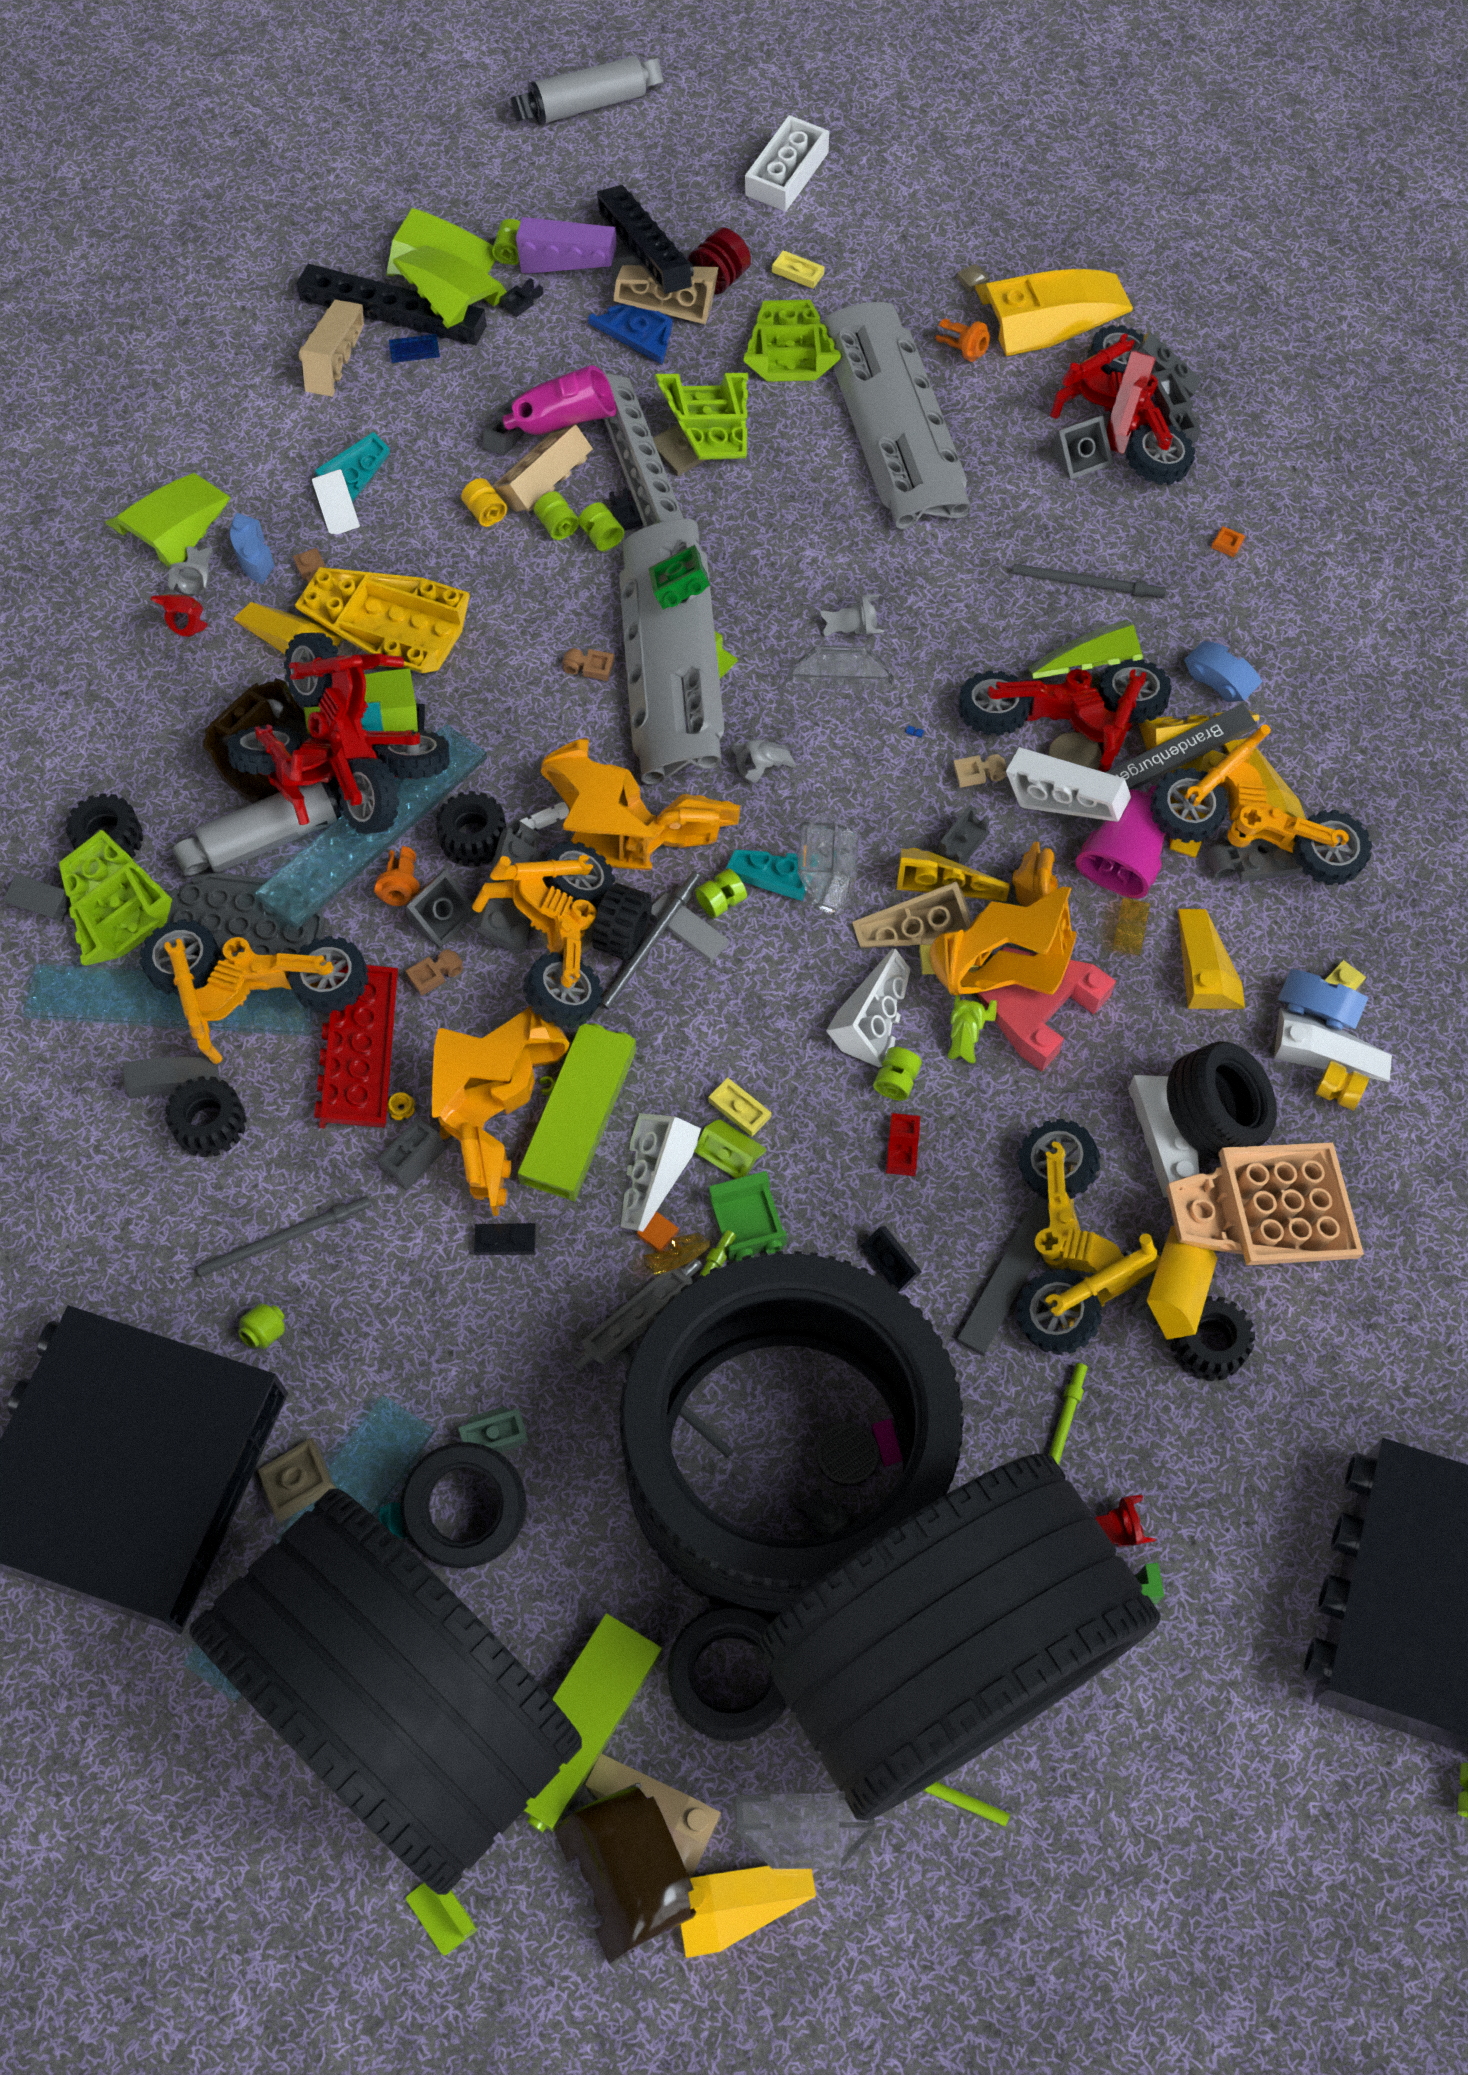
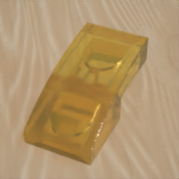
(1131, 926)
(683, 1250)

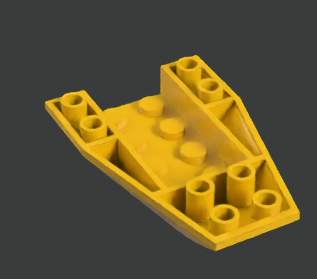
(1052, 306)
(388, 614)

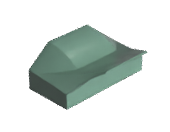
(496, 1429)

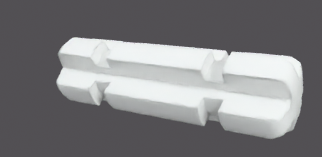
(547, 816)

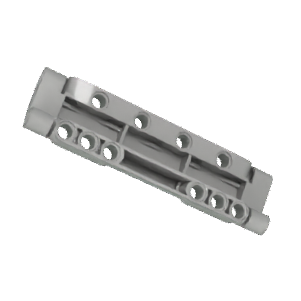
(899, 408)
(663, 649)

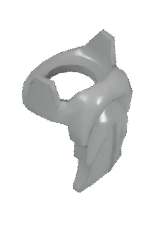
(195, 573)
(857, 619)
(763, 755)

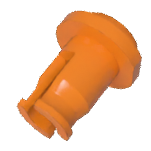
(972, 340)
(397, 884)

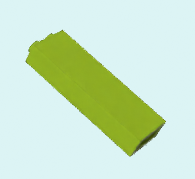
(577, 1111)
(595, 1702)

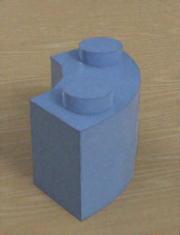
(250, 551)
(1222, 671)
(1330, 1002)

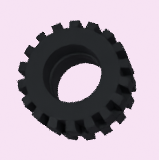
(467, 810)
(103, 812)
(621, 921)
(214, 1135)
(1211, 1362)

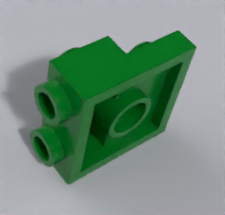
(678, 577)

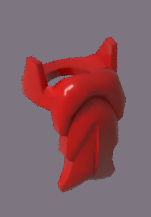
(182, 604)
(1123, 1524)

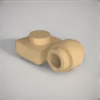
(973, 771)

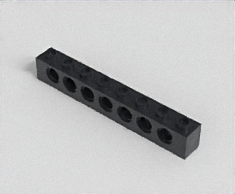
(645, 239)
(387, 303)

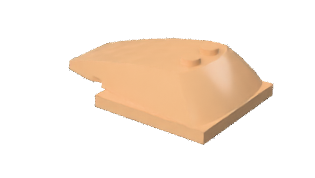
(1269, 1205)

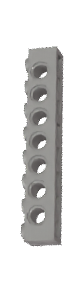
(640, 456)

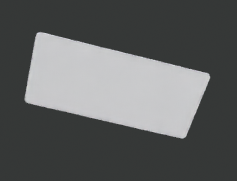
(335, 502)

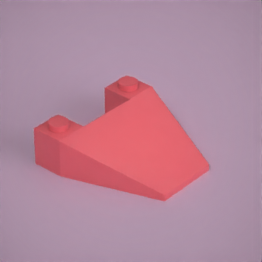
(1023, 1011)

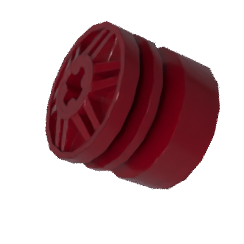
(722, 250)

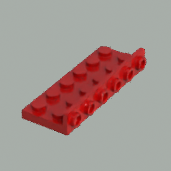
(359, 1055)

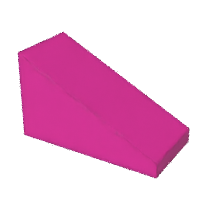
(887, 1442)

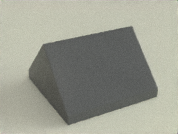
(1083, 447)
(440, 909)

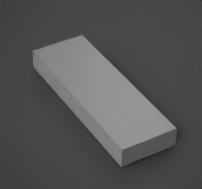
(691, 929)

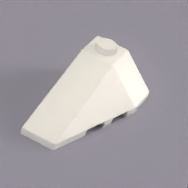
(867, 1017)
(1313, 1043)
(662, 1153)

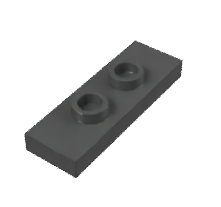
(1167, 359)

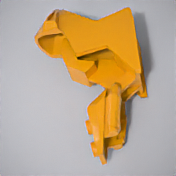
(608, 805)
(1037, 925)
(486, 1077)

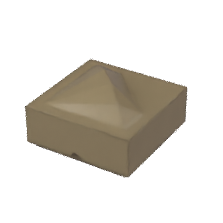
(972, 276)

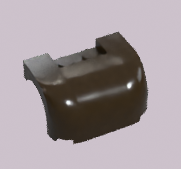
(256, 707)
(630, 1868)

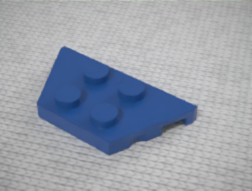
(638, 328)

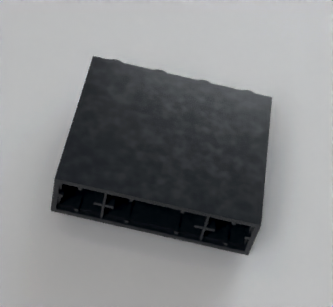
(128, 1465)
(1400, 1597)

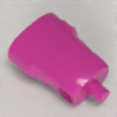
(563, 402)
(1125, 852)

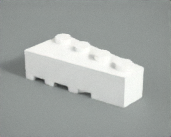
(1065, 787)
(1170, 1152)

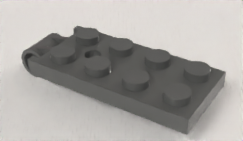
(1250, 862)
(500, 917)

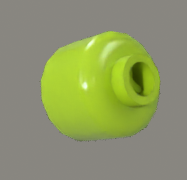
(261, 1326)

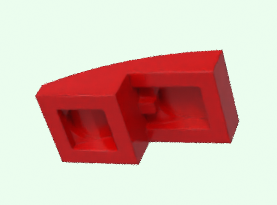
(903, 1144)

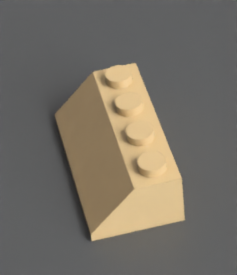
(542, 468)

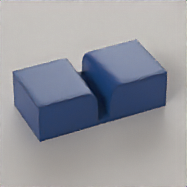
(910, 730)

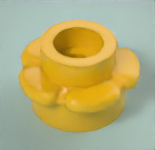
(401, 1099)

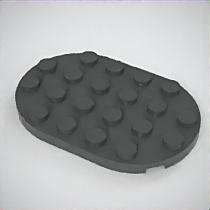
(231, 910)

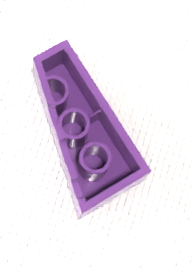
(563, 245)

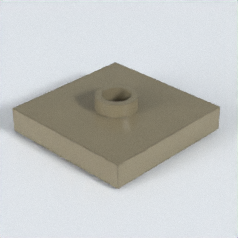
(676, 450)
(295, 1479)

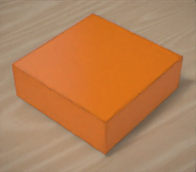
(1228, 541)
(658, 1232)

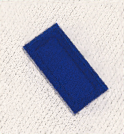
(414, 348)

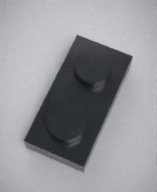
(505, 1239)
(891, 1258)

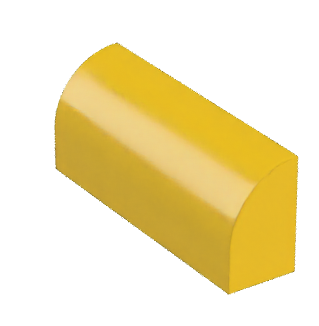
(1181, 1286)

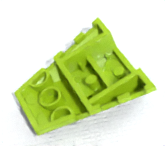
(426, 229)
(448, 282)
(790, 342)
(710, 415)
(173, 516)
(1100, 647)
(396, 699)
(110, 899)

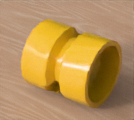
(484, 502)
(1342, 1085)

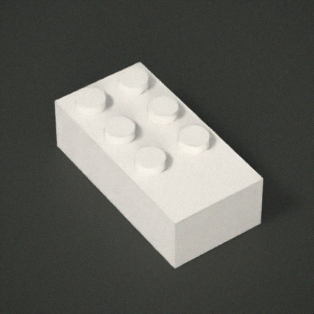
(787, 163)

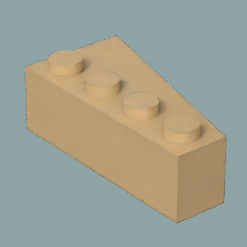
(638, 289)
(330, 346)

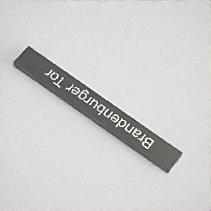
(1181, 749)

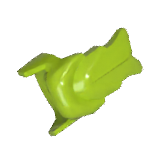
(967, 1020)

